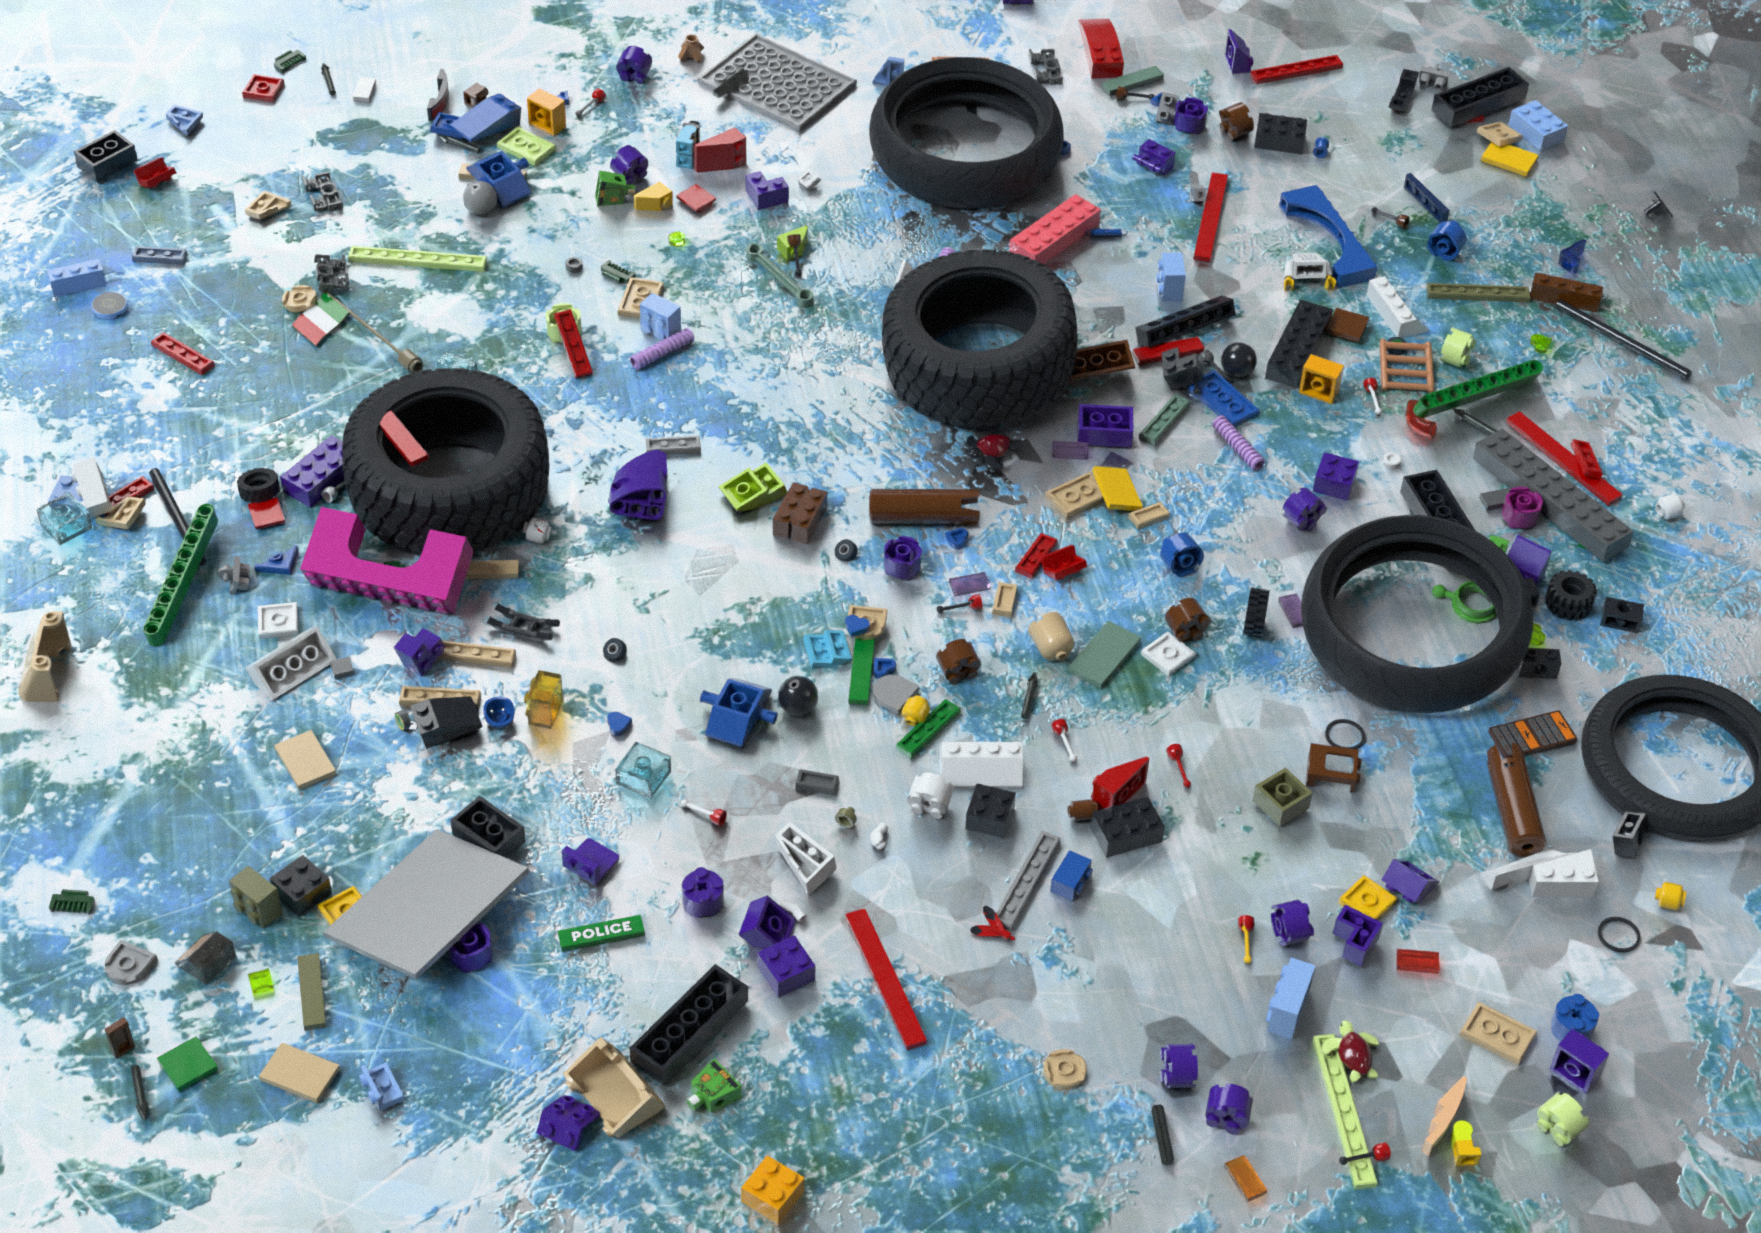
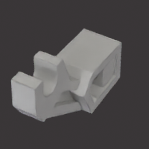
(1198, 192)

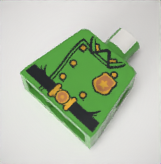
(612, 189)
(714, 1088)

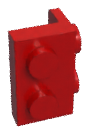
(153, 173)
(1062, 563)

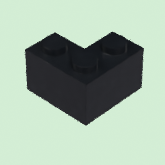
(1181, 370)

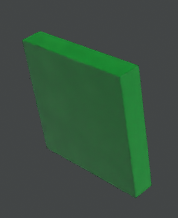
(187, 1063)

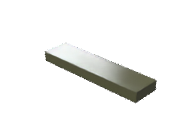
(311, 991)

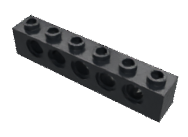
(1185, 321)

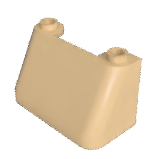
(47, 641)
(613, 1088)

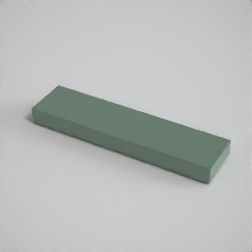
(1133, 79)
(1164, 419)

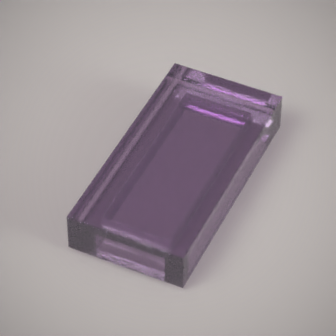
(1070, 450)
(969, 584)
(1292, 608)

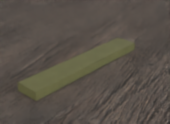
(1477, 292)

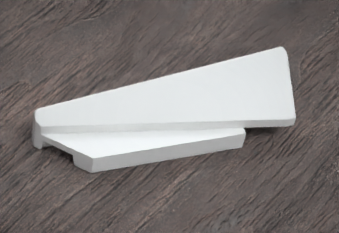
(1519, 870)

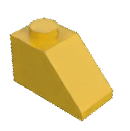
(653, 198)

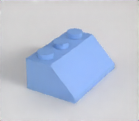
(76, 277)

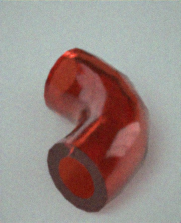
(1418, 425)

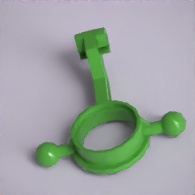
(1463, 612)

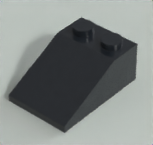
(445, 718)

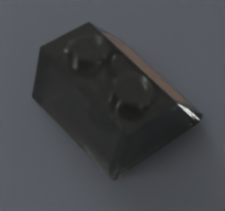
(207, 956)

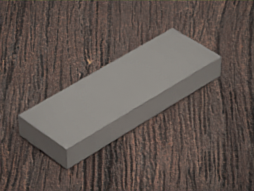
(674, 445)

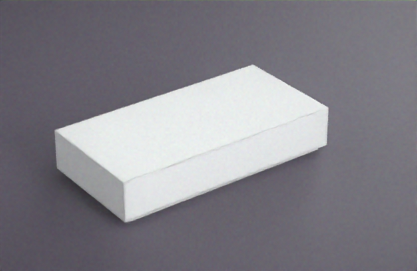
(364, 89)

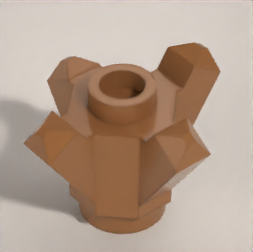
(691, 48)

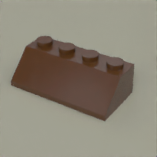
(1576, 293)
(1102, 360)

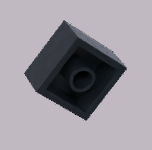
(990, 810)
(301, 885)

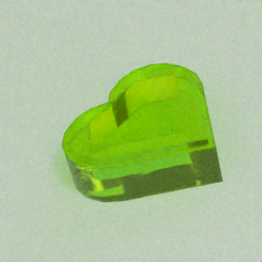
(1540, 342)
(1538, 636)

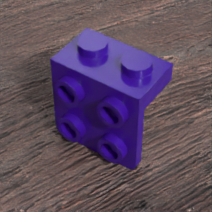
(589, 860)
(565, 1121)

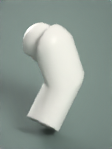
(877, 836)
(794, 909)

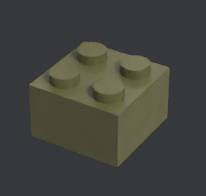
(1282, 796)
(255, 897)

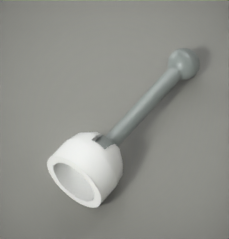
(330, 493)

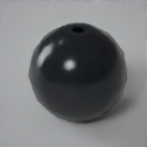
(1238, 360)
(798, 695)

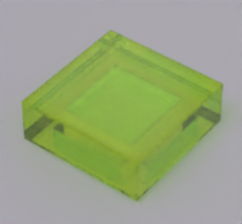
(260, 981)

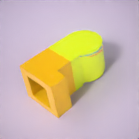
(1463, 1150)

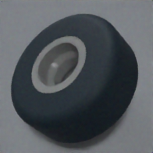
(842, 546)
(610, 645)

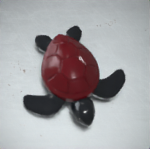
(990, 448)

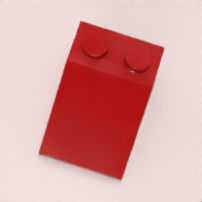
(721, 152)
(1119, 783)

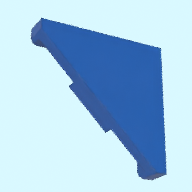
(279, 563)

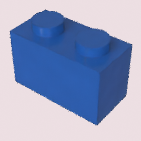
(1070, 875)

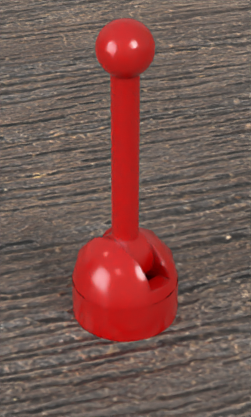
(1175, 752)

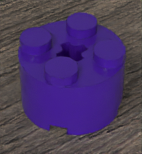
(634, 64)
(1190, 115)
(630, 163)
(1304, 509)
(902, 558)
(702, 893)
(1291, 922)
(472, 949)
(1179, 1065)
(1229, 1108)

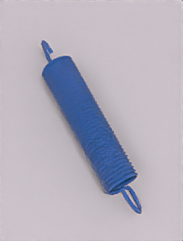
(1106, 232)

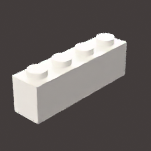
(1393, 309)

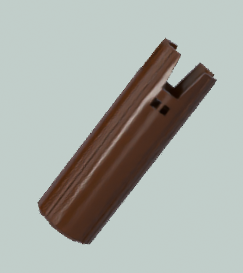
(922, 506)
(1516, 802)

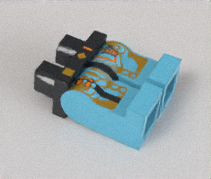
(685, 144)

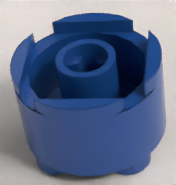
(1447, 240)
(1181, 554)
(1576, 1014)

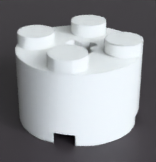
(930, 795)

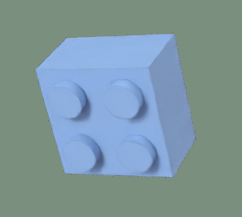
(1171, 277)
(660, 317)

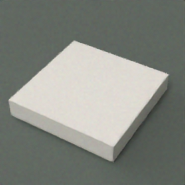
(277, 620)
(1168, 653)

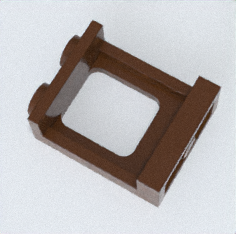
(1317, 771)

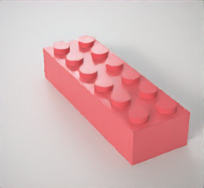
(1056, 230)

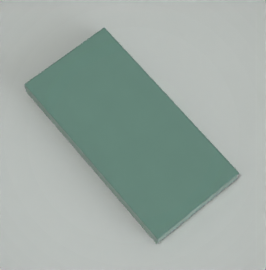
(1104, 654)

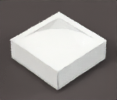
(808, 179)

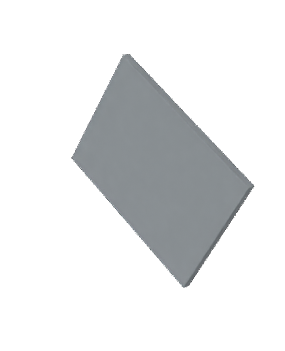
(779, 82)
(426, 903)

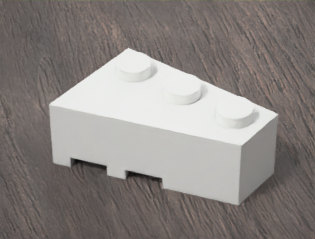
(91, 487)
(805, 857)
(1565, 877)

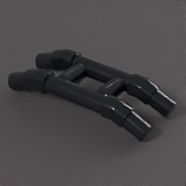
(516, 618)

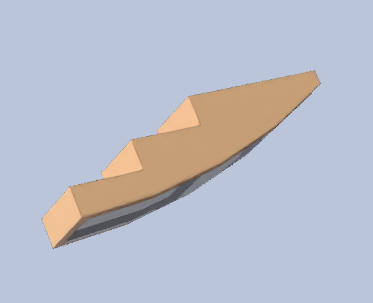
(1445, 1114)

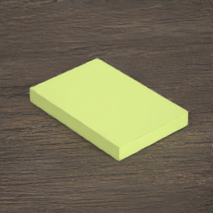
(527, 145)

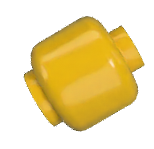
(915, 710)
(1670, 896)

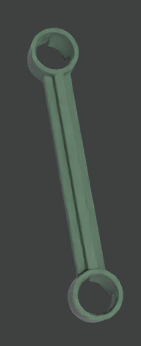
(779, 275)

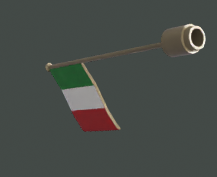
(329, 314)

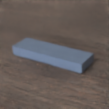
(159, 255)

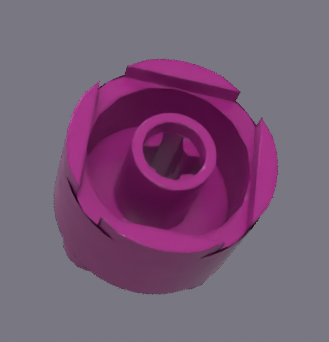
(1521, 508)

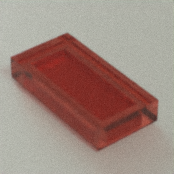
(1417, 961)

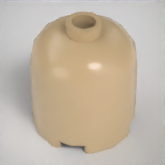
(1052, 636)

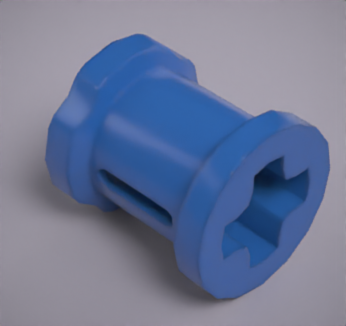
(1321, 146)

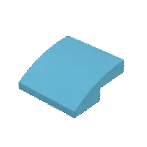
(827, 649)

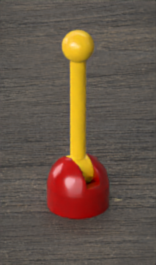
(1246, 924)

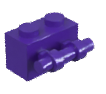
(1155, 157)

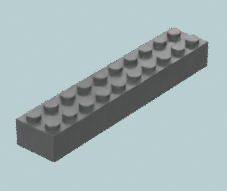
(1562, 500)

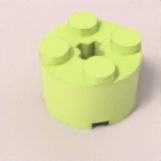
(551, 326)
(1457, 348)
(1562, 1118)

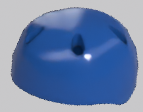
(498, 718)

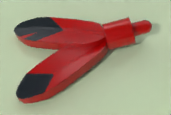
(995, 929)

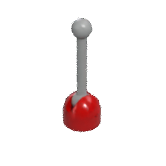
(597, 95)

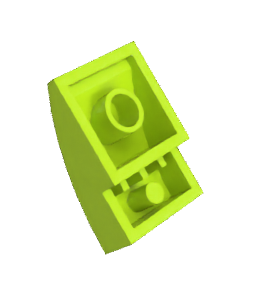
(753, 488)

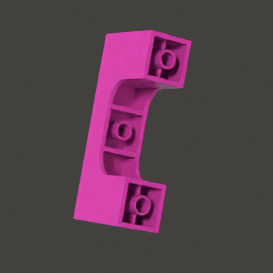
(429, 583)

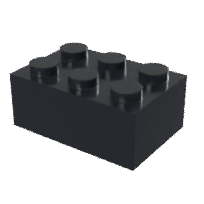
(1280, 133)
(105, 156)
(1127, 827)
(488, 828)

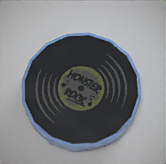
(109, 305)

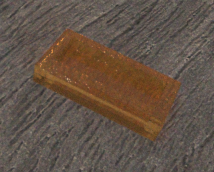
(1245, 1178)

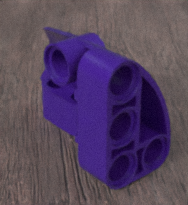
(636, 485)

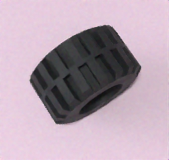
(1570, 595)

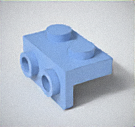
(381, 1086)

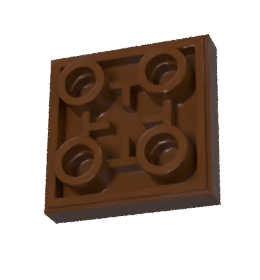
(1347, 325)

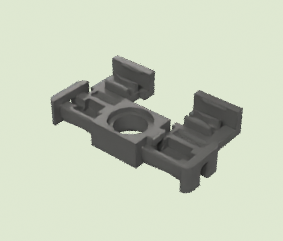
(1050, 73)
(328, 199)
(324, 273)

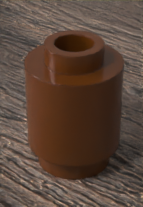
(1081, 809)

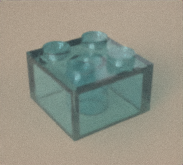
(64, 518)
(643, 770)

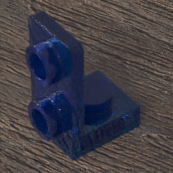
(1568, 256)

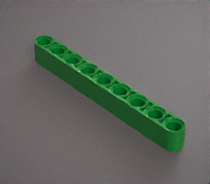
(1477, 388)
(180, 575)

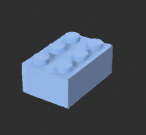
(1538, 125)
(1289, 997)

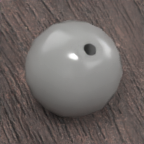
(479, 197)

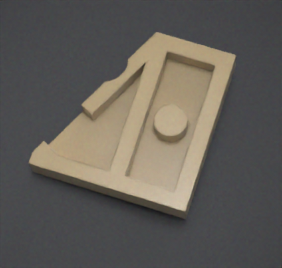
(266, 205)
(123, 514)

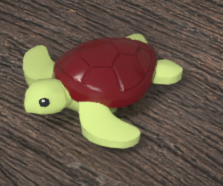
(1353, 1051)

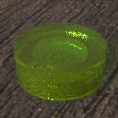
(676, 239)

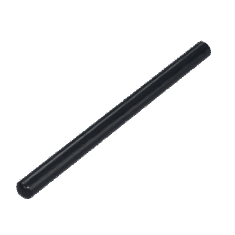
(1623, 339)

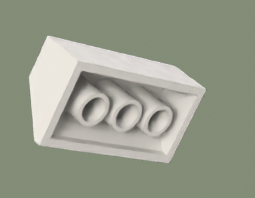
(291, 663)
(982, 763)

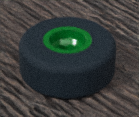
(1396, 351)

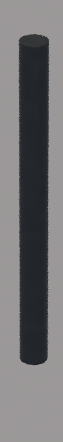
(171, 504)

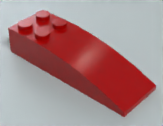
(1101, 48)

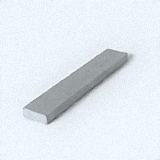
(1027, 879)

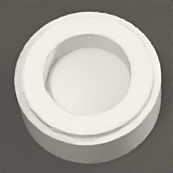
(1391, 460)

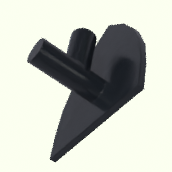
(1655, 205)

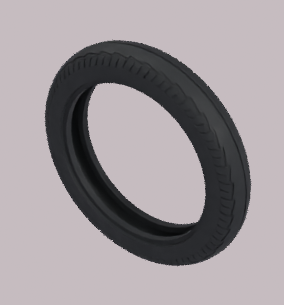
(1664, 814)

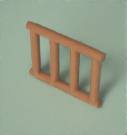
(1385, 371)

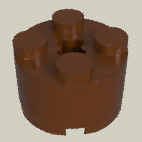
(1236, 120)
(1187, 620)
(958, 661)

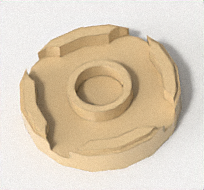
(299, 299)
(1064, 1069)

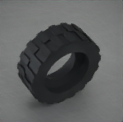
(252, 493)

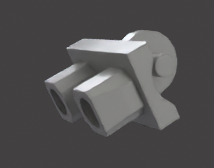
(1435, 76)
(1166, 108)
(233, 573)

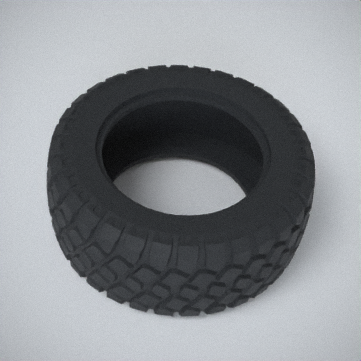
(988, 384)
(445, 410)

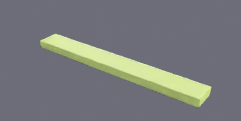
(417, 258)
(1345, 1114)

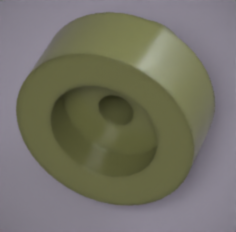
(846, 817)

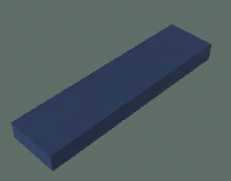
(1426, 198)

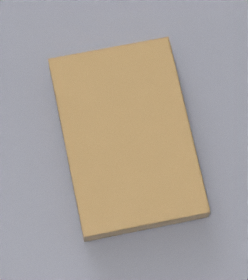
(636, 292)
(1075, 495)
(305, 759)
(1498, 1033)
(299, 1072)

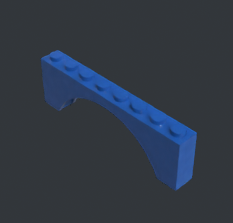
(1311, 204)

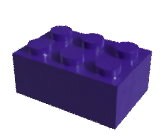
(1105, 425)

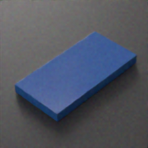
(1224, 399)

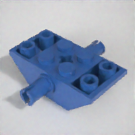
(503, 176)
(737, 710)

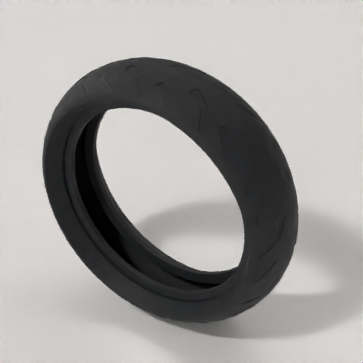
(960, 182)
(1433, 542)

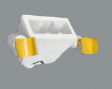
(1308, 266)

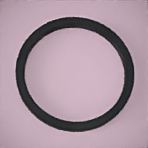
(1348, 722)
(1622, 950)

